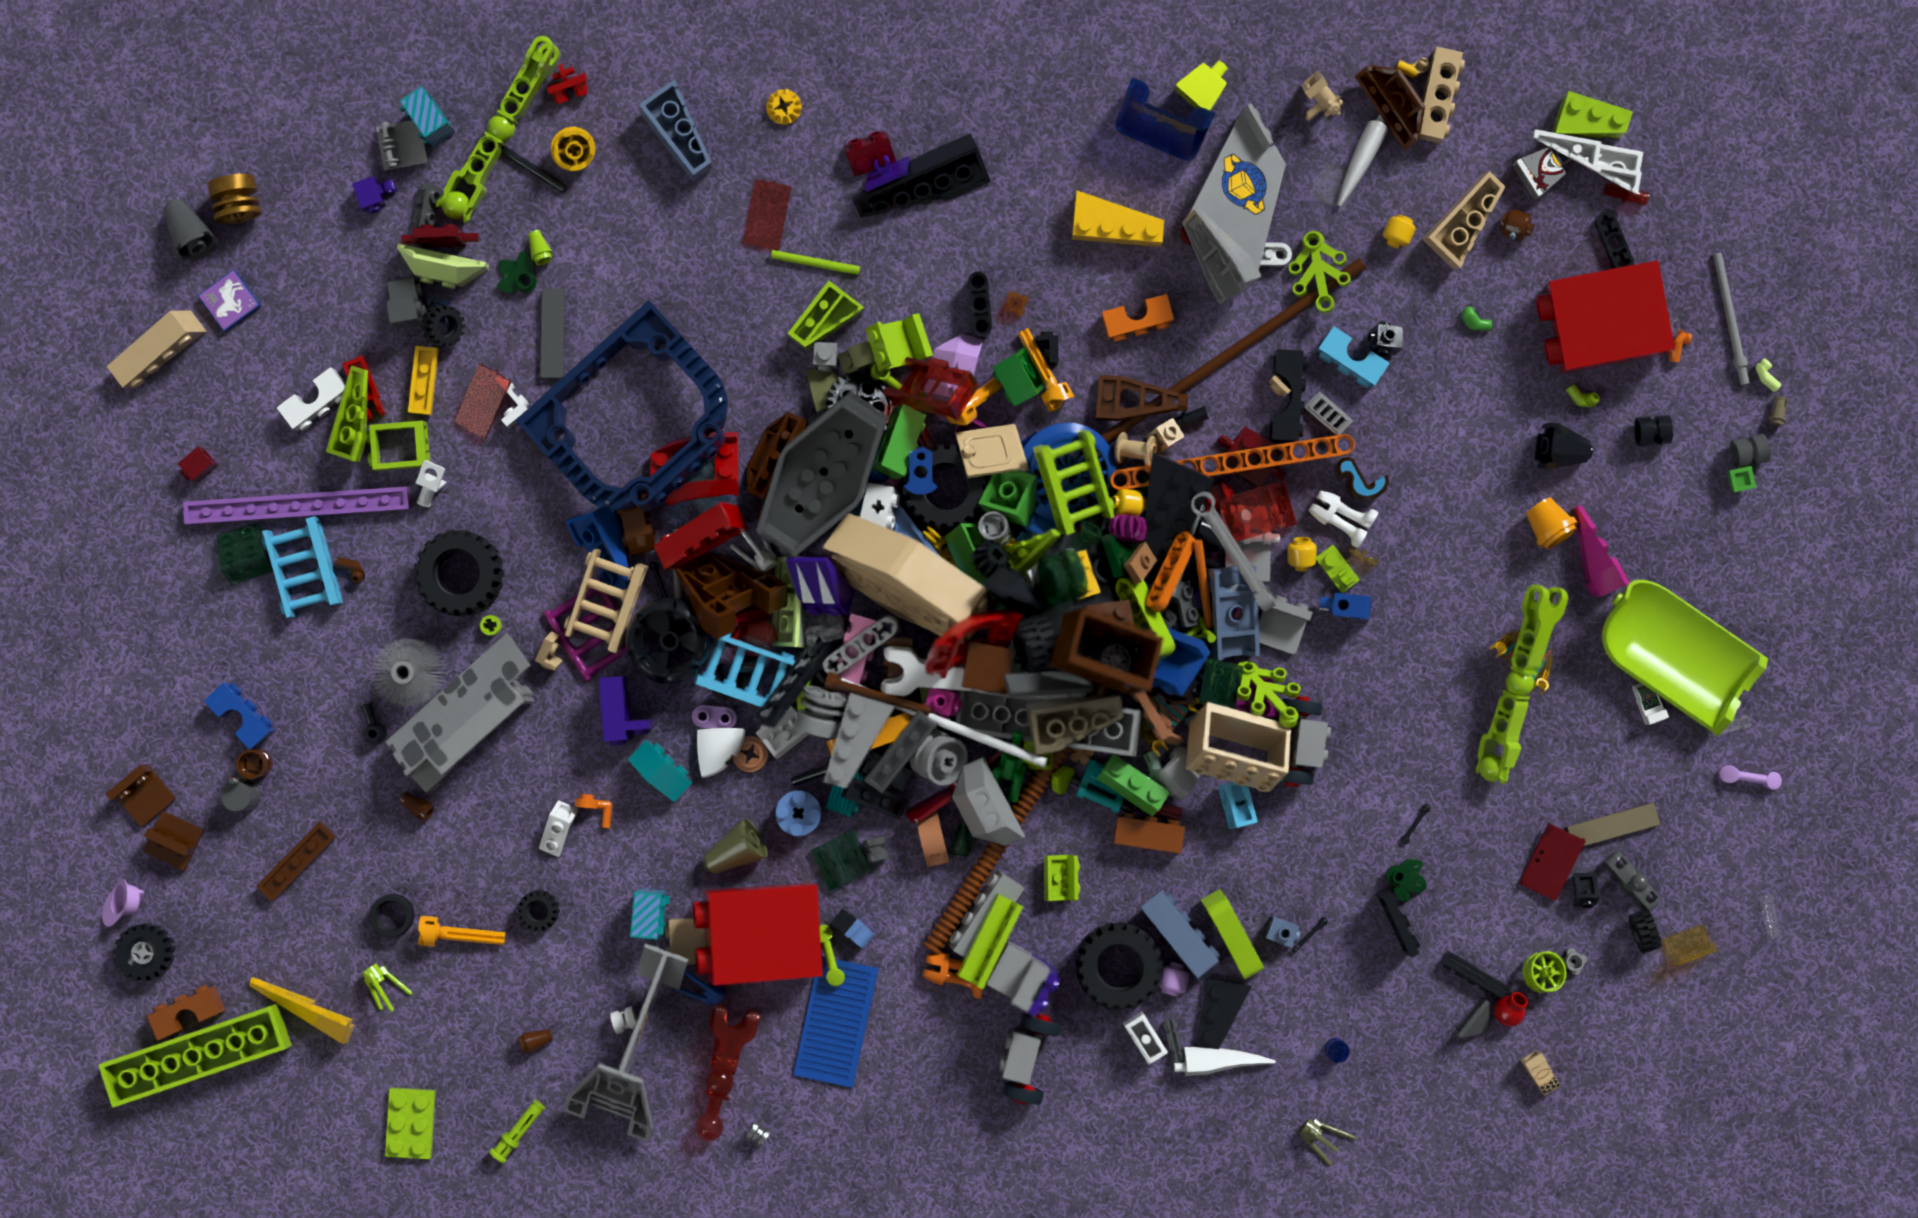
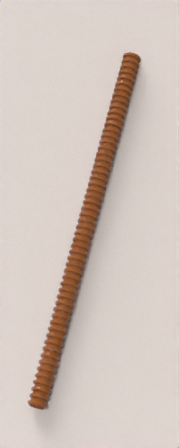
(995, 850)

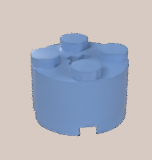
(800, 799)

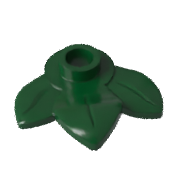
(515, 272)
(1409, 879)

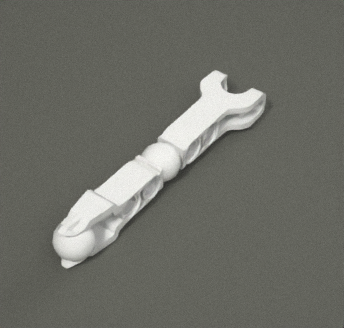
(915, 675)

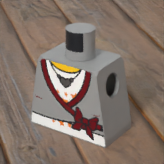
(1540, 170)

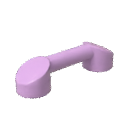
(1731, 774)

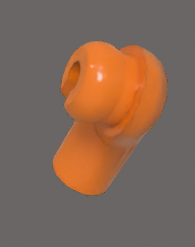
(1680, 339)

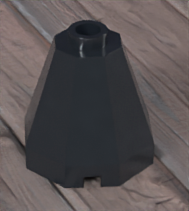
(1561, 447)

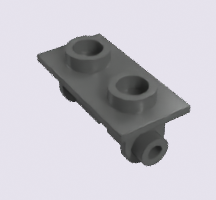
(427, 197)

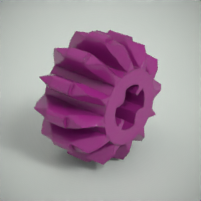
(1128, 528)

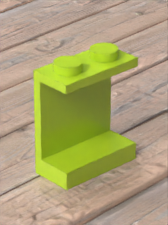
(898, 340)

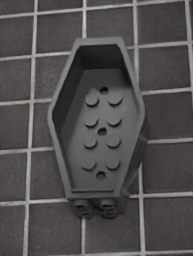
(822, 496)

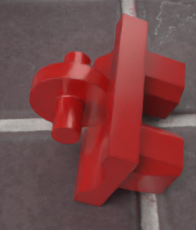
(558, 88)

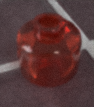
(759, 633)

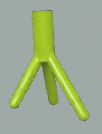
(1206, 633)

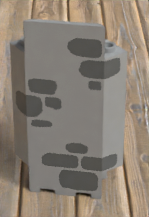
(462, 714)

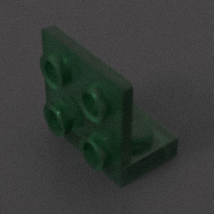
(242, 554)

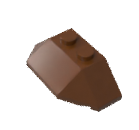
(1394, 101)
(766, 455)

